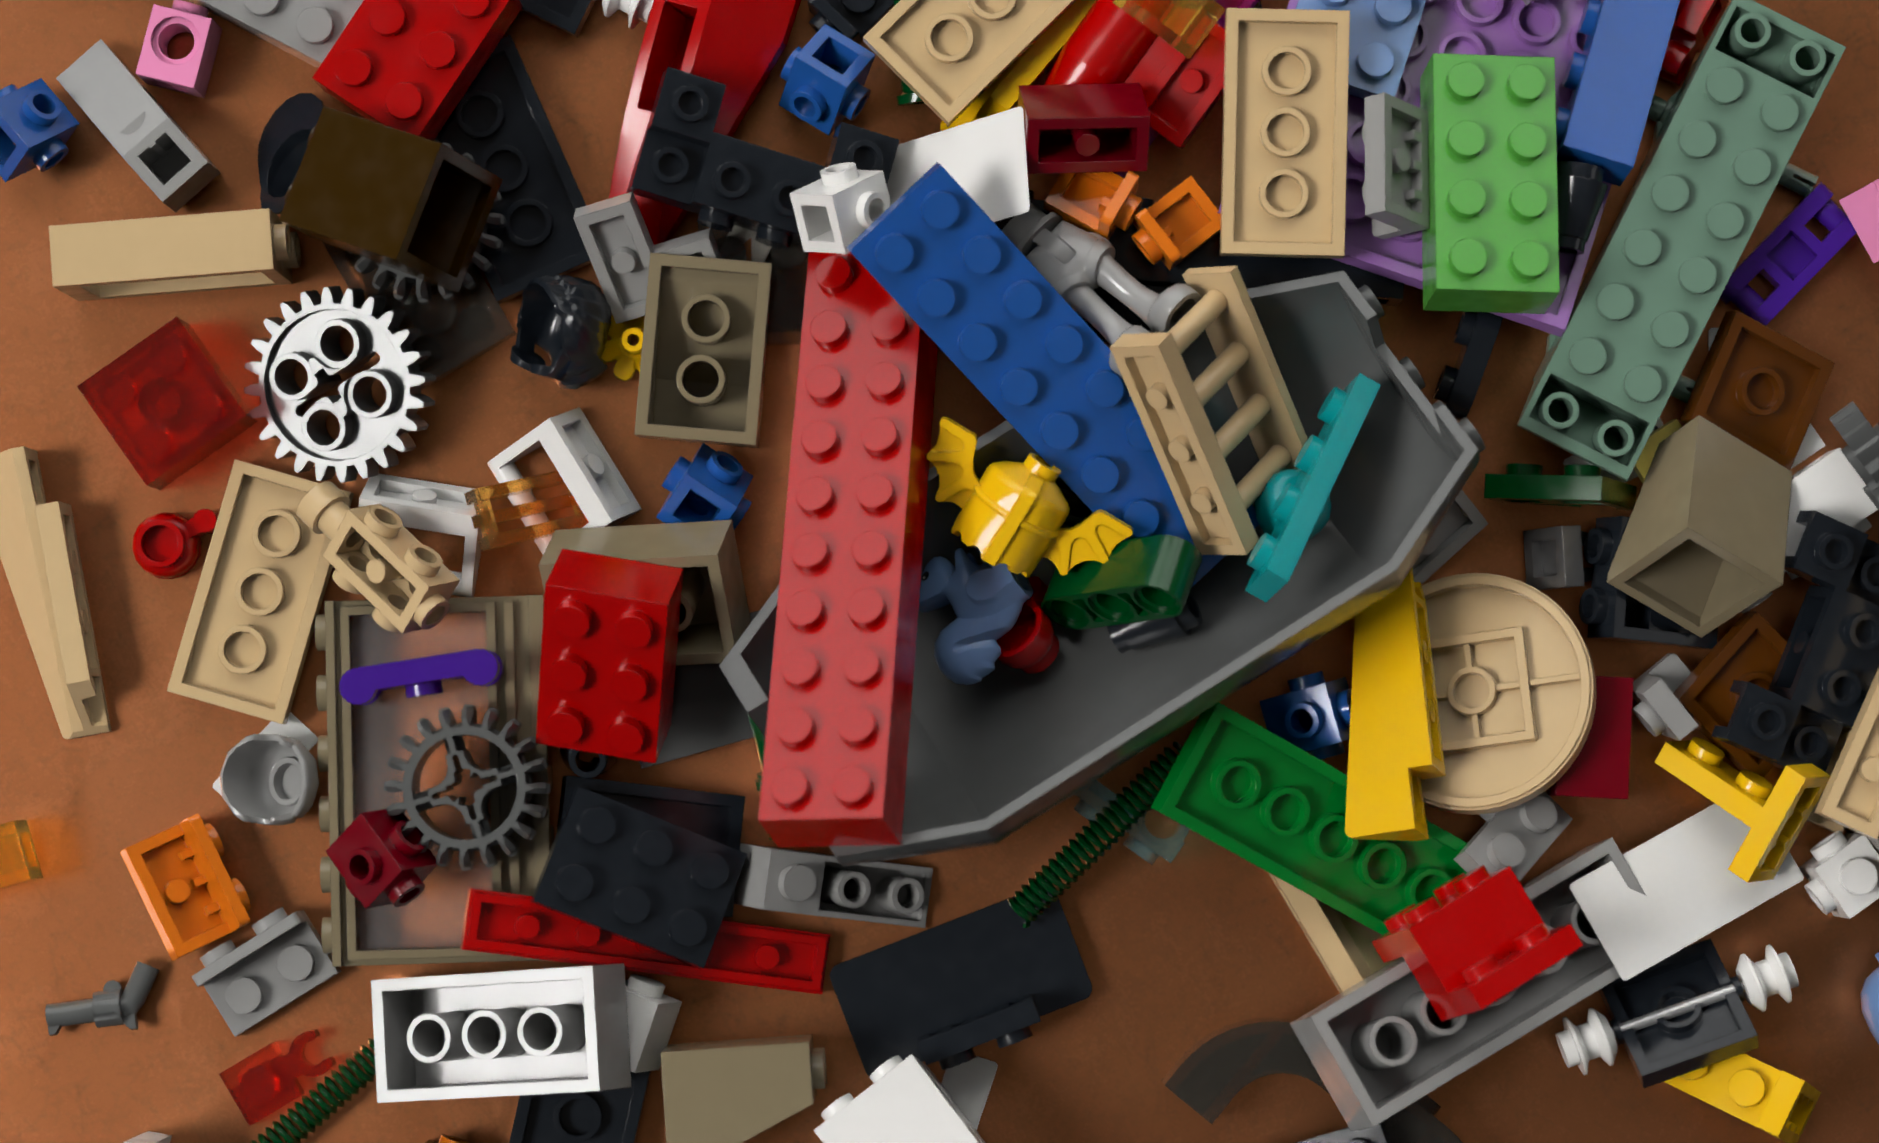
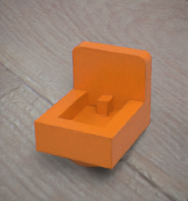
(1096, 200)
(1176, 224)

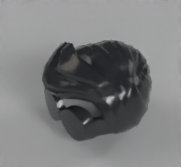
(569, 323)

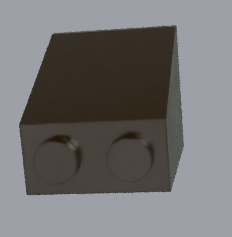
(391, 197)

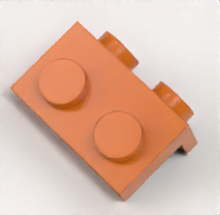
(187, 886)

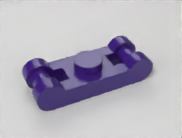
(1789, 256)
(420, 675)

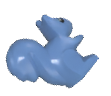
(986, 608)

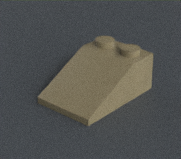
(704, 350)

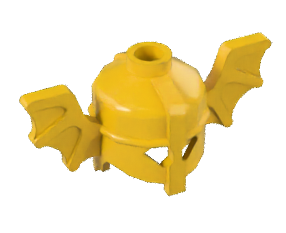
(1016, 509)

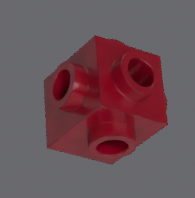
(380, 862)

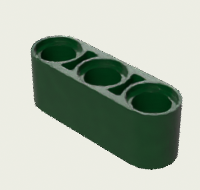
(1138, 583)

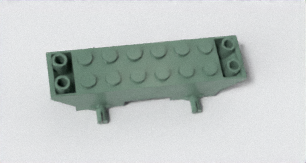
(1680, 235)

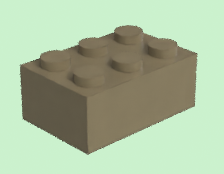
(713, 588)

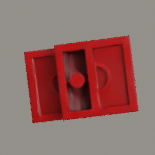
(1474, 941)

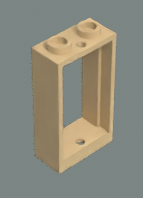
(173, 254)

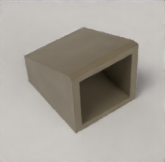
(1705, 529)
(737, 1086)

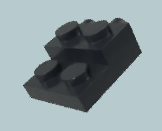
(1614, 613)

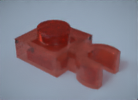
(269, 1079)

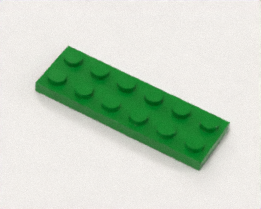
(1289, 819)

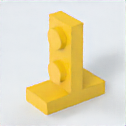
(1771, 812)
(1753, 1094)

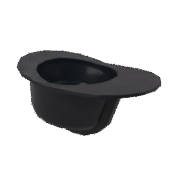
(284, 147)

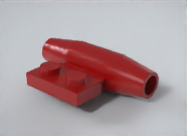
(1117, 49)

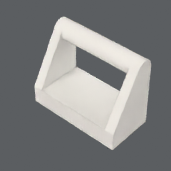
(581, 464)
(431, 508)

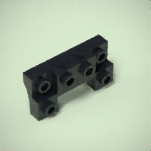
(730, 178)
(1825, 658)

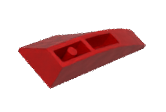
(710, 39)

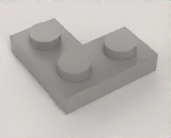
(622, 247)
(1515, 836)

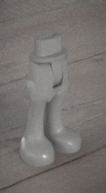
(1082, 261)

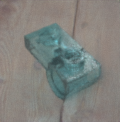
(1140, 839)

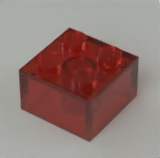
(167, 403)

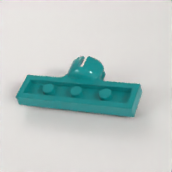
(1298, 500)

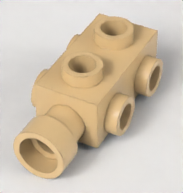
(380, 560)

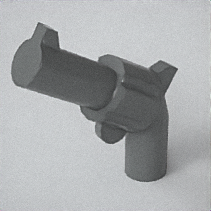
(108, 1006)

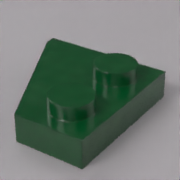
(1575, 488)

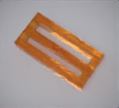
(488, 519)

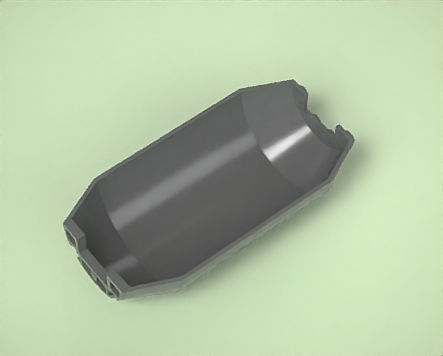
(1025, 742)

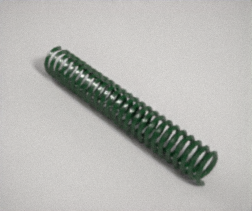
(1049, 875)
(325, 1107)

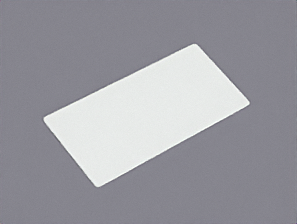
(981, 156)
(1684, 889)

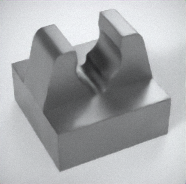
(1555, 557)

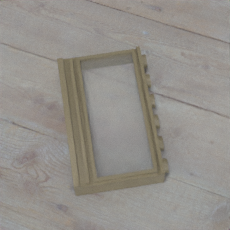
(357, 766)

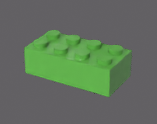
(1491, 184)

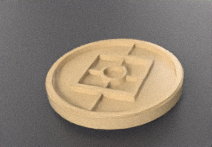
(1508, 692)

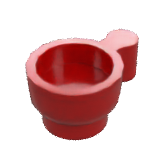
(170, 543)
(1032, 640)

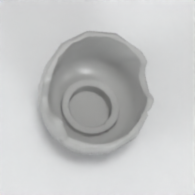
(269, 779)

